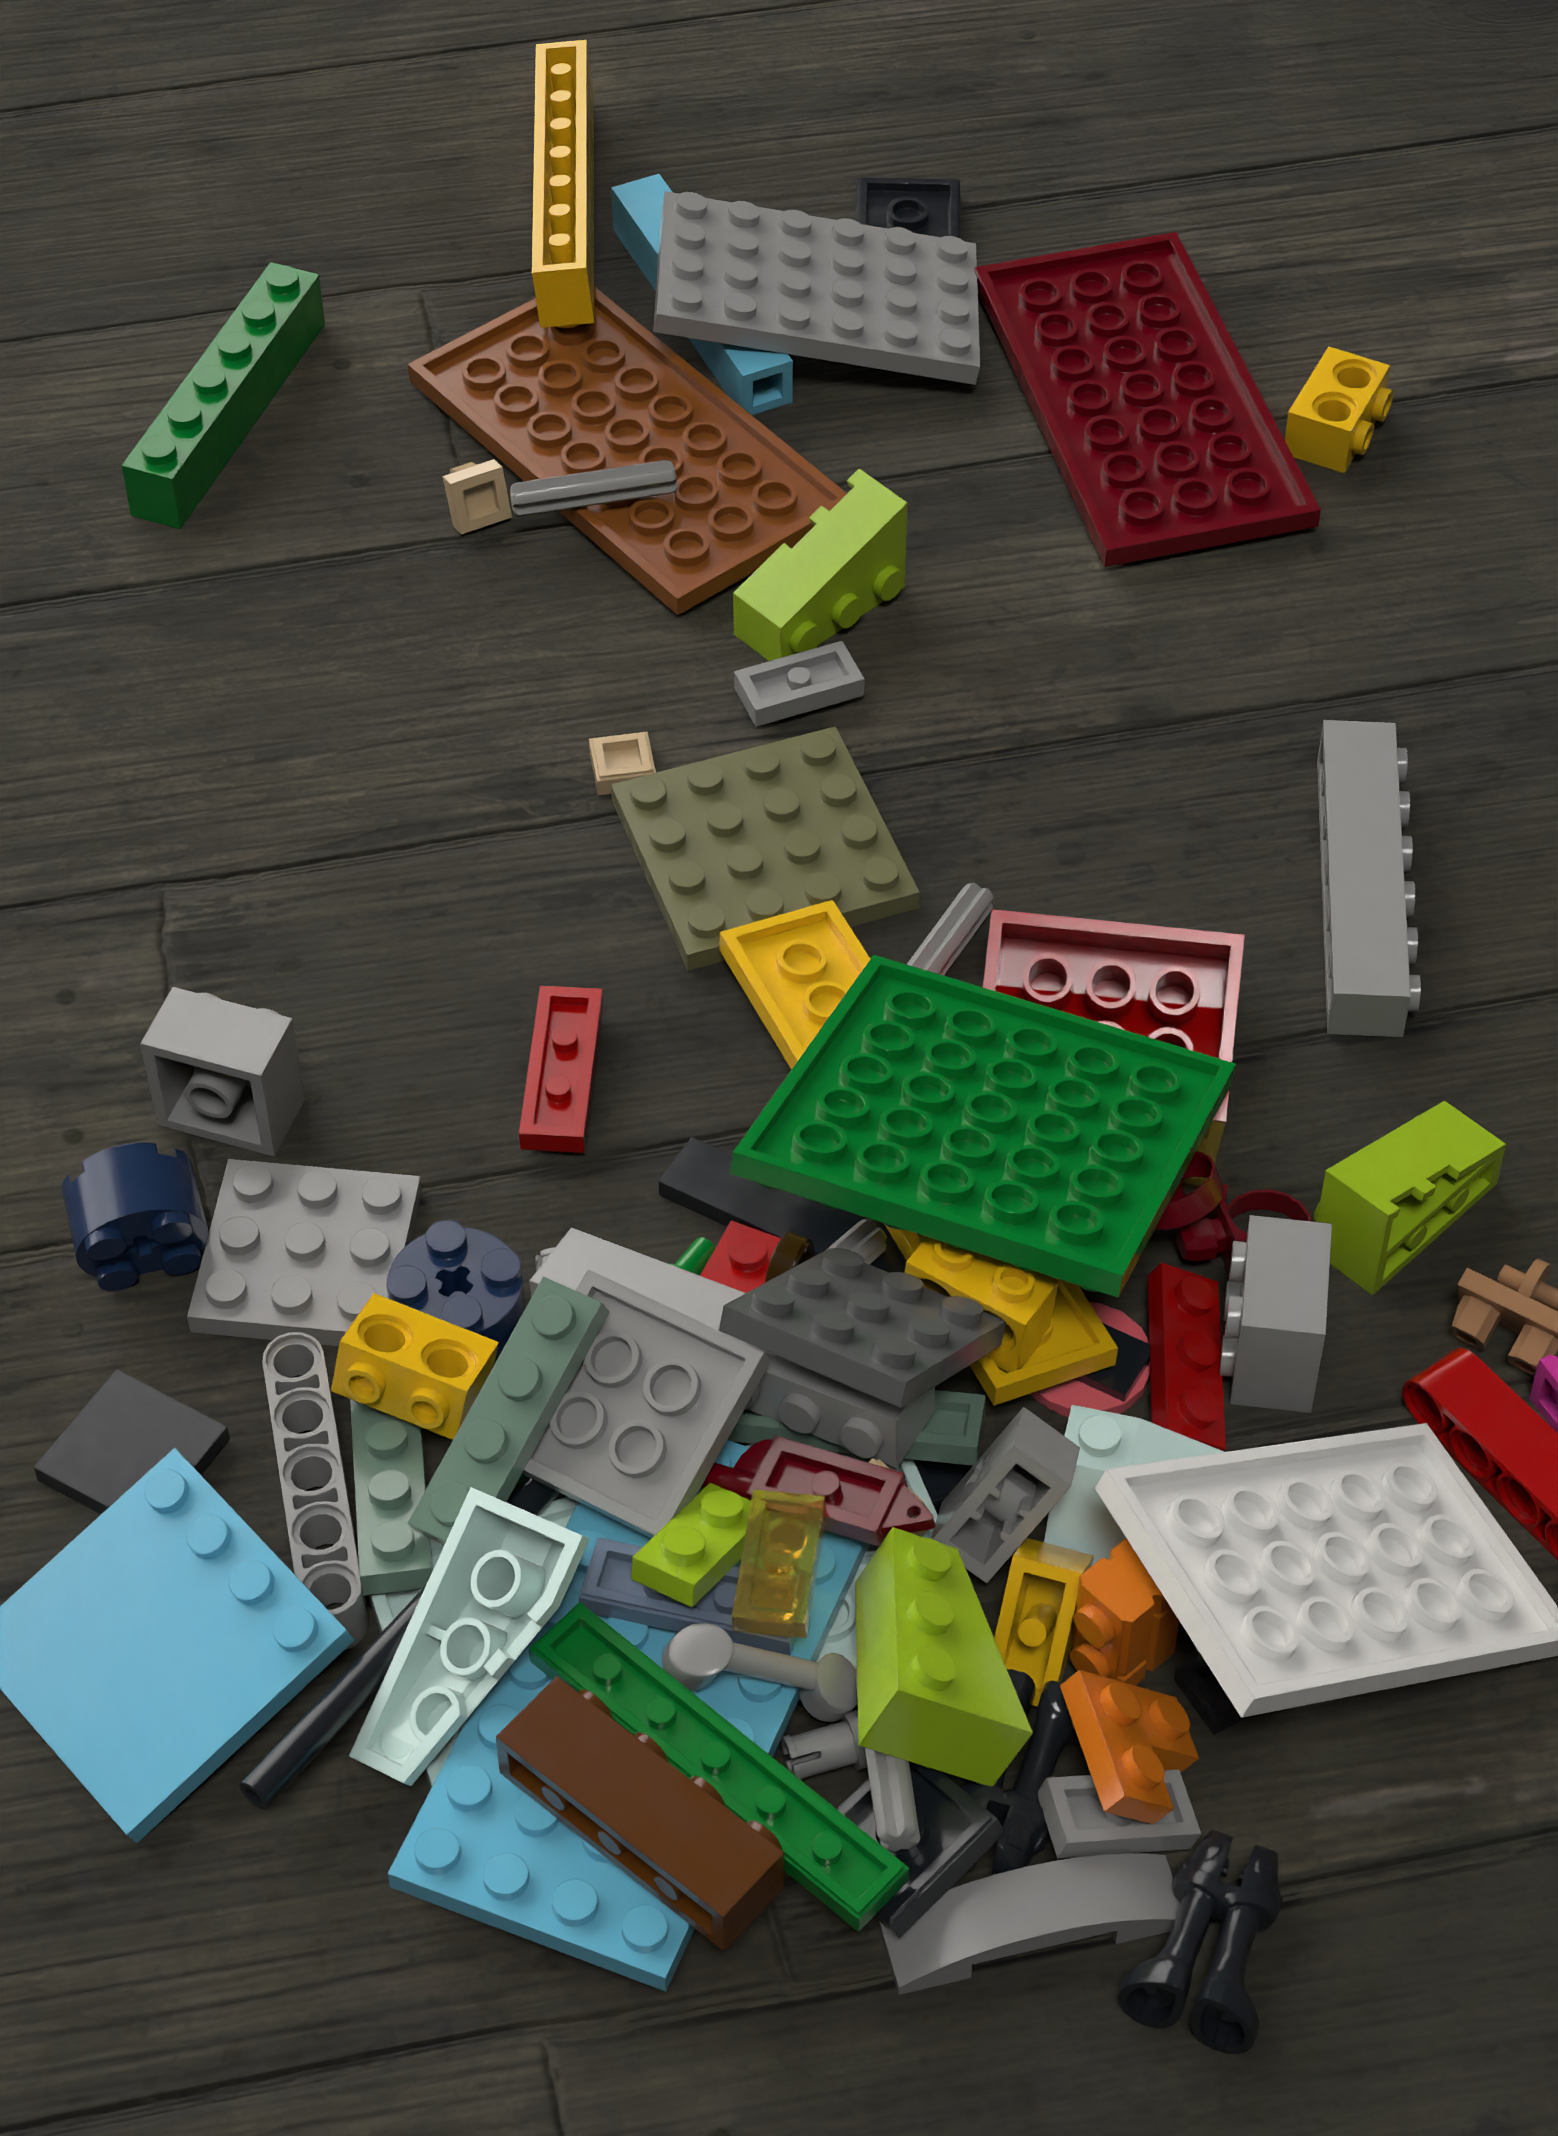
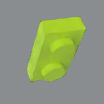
(695, 1546)

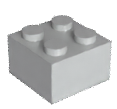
(223, 1071)
(1276, 1313)

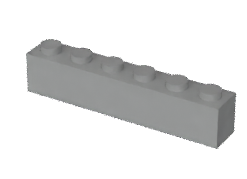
(1364, 880)
(787, 1390)

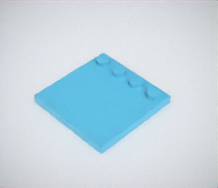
(160, 1644)

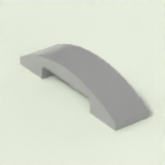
(1033, 1911)

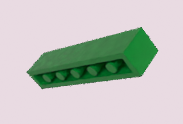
(223, 396)

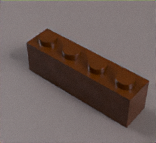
(642, 1811)

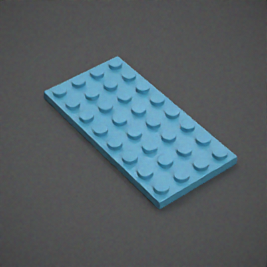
(516, 1866)

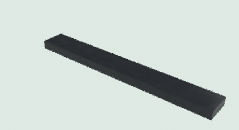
(704, 1184)

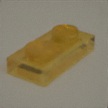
(779, 1563)

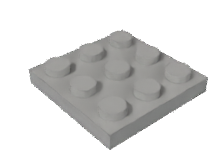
(299, 1249)
(645, 1410)

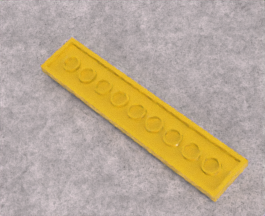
(795, 977)

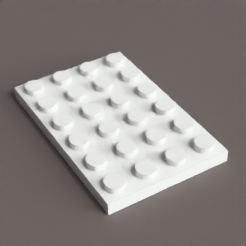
(1332, 1566)

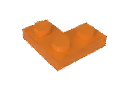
(1129, 1742)

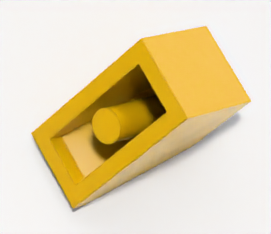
(1039, 1610)

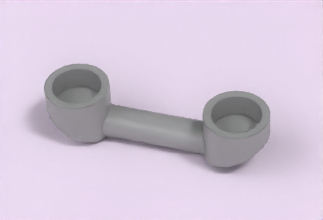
(704, 1650)

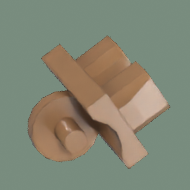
(1514, 1302)

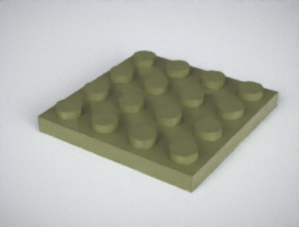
(761, 840)

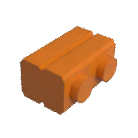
(1121, 1619)

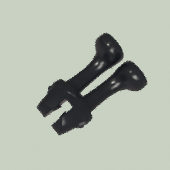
(1019, 1807)
(1159, 1987)

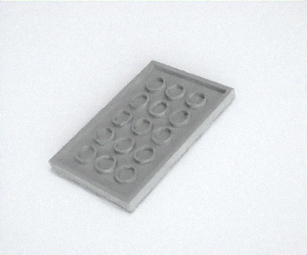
(817, 287)

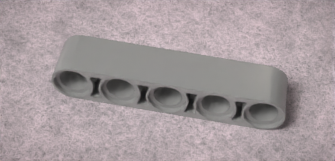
(312, 1462)

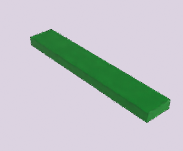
(818, 1842)

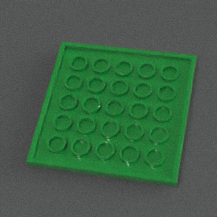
(988, 1124)

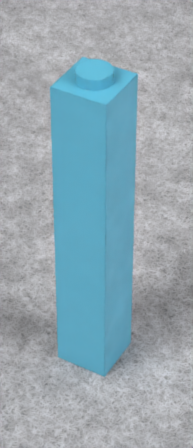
(749, 376)

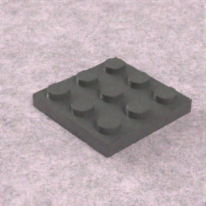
(864, 1326)

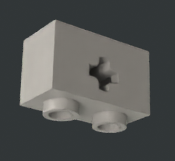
(1006, 1493)

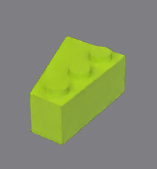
(829, 577)
(1405, 1192)
(930, 1664)

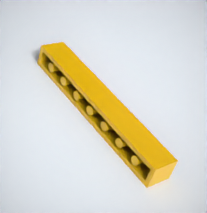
(563, 185)

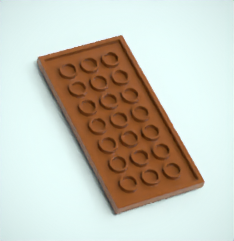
(623, 398)

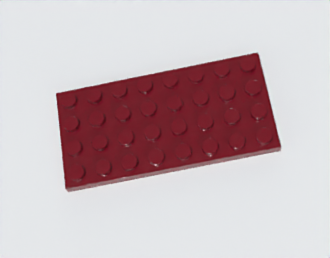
(1144, 399)

